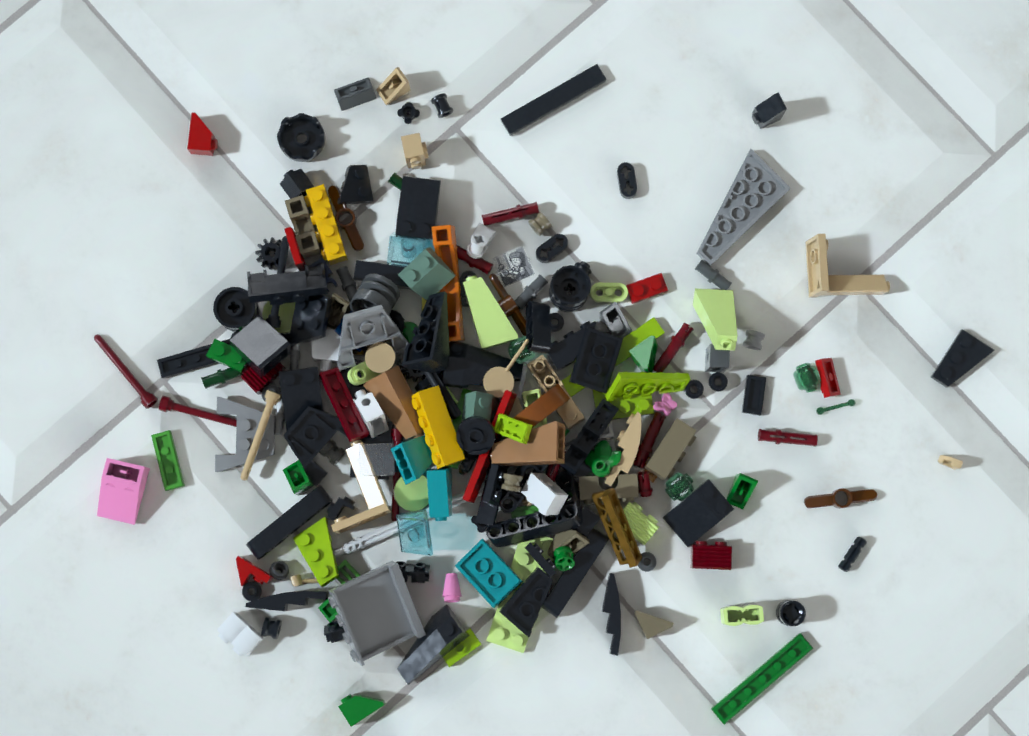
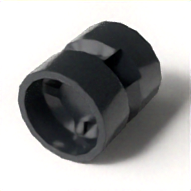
(790, 613)

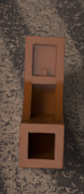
(543, 406)

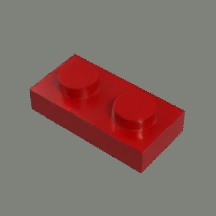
(646, 288)
(828, 377)

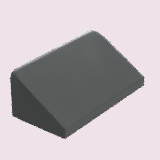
(355, 94)

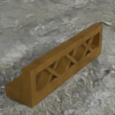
(620, 527)

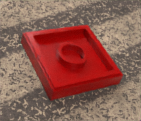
(297, 257)

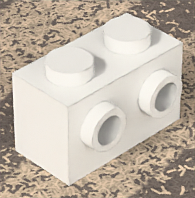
(544, 494)

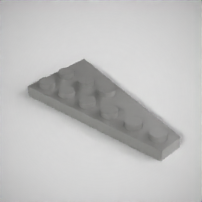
(747, 200)

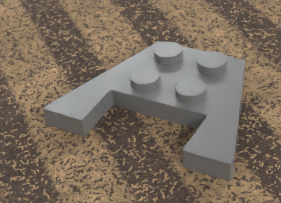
(367, 328)
(246, 428)

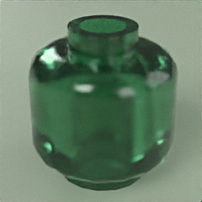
(515, 346)
(807, 377)
(679, 486)

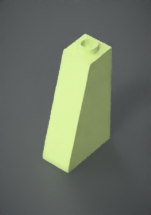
(718, 316)
(488, 317)

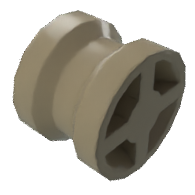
(540, 223)
(512, 482)

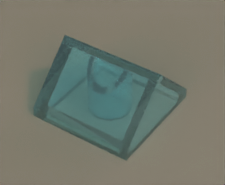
(405, 249)
(414, 532)

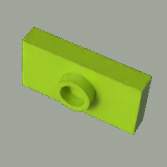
(513, 428)
(462, 649)

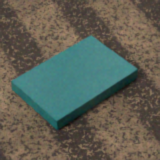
(488, 573)

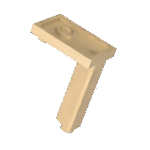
(823, 284)
(372, 494)

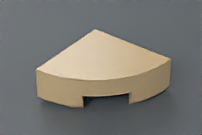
(950, 462)

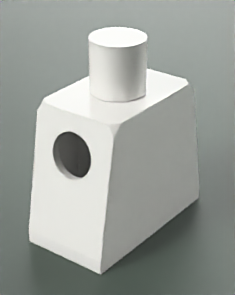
(326, 350)
(371, 413)

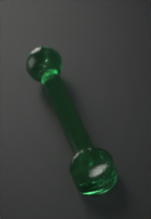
(820, 410)

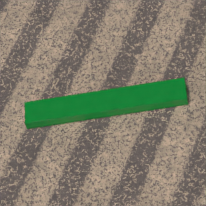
(761, 678)

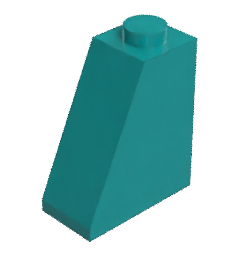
(412, 458)
(440, 493)

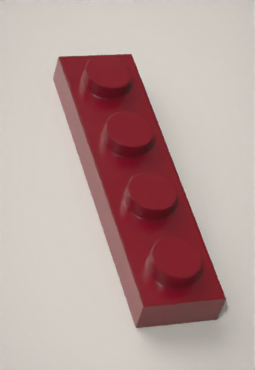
(343, 404)

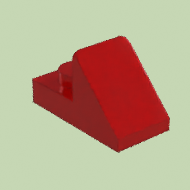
(247, 569)

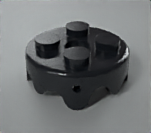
(293, 127)

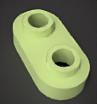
(608, 291)
(366, 374)

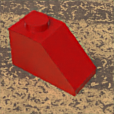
(201, 139)

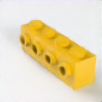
(326, 223)
(437, 427)

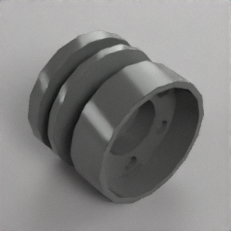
(375, 291)

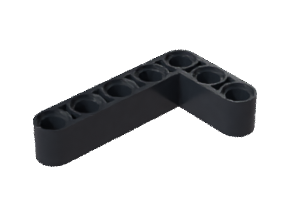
(544, 526)

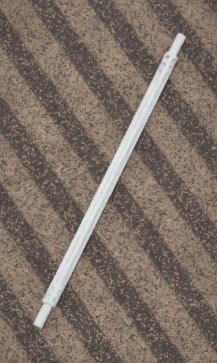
(392, 528)

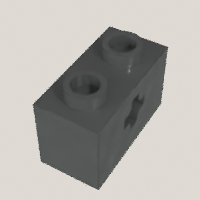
(716, 359)

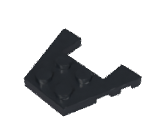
(309, 320)
(309, 436)

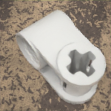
(480, 241)

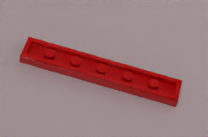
(484, 459)

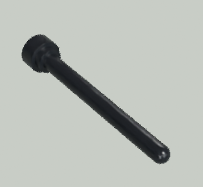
(274, 319)

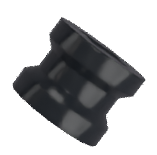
(271, 628)

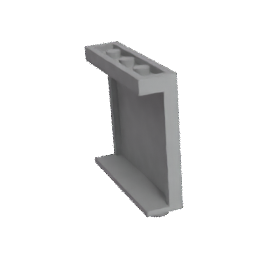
(375, 611)

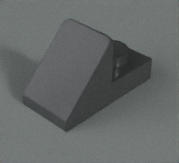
(615, 321)

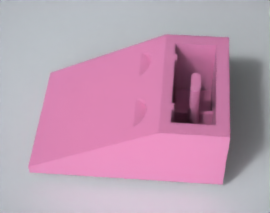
(121, 490)

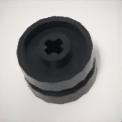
(228, 301)

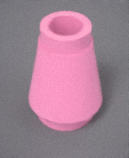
(451, 588)

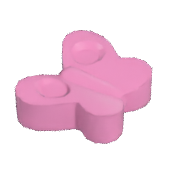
(665, 405)

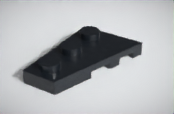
(960, 357)
(526, 602)

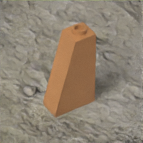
(396, 401)
(543, 447)

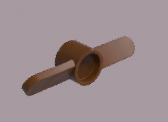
(350, 229)
(508, 304)
(829, 499)

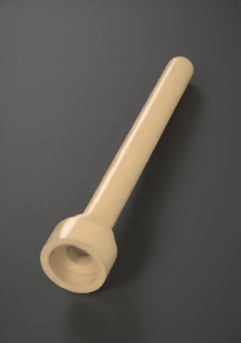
(271, 399)

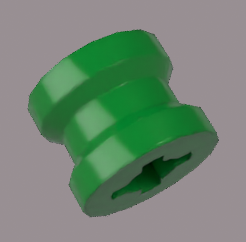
(563, 558)

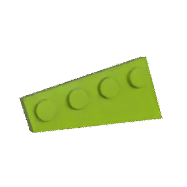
(646, 383)

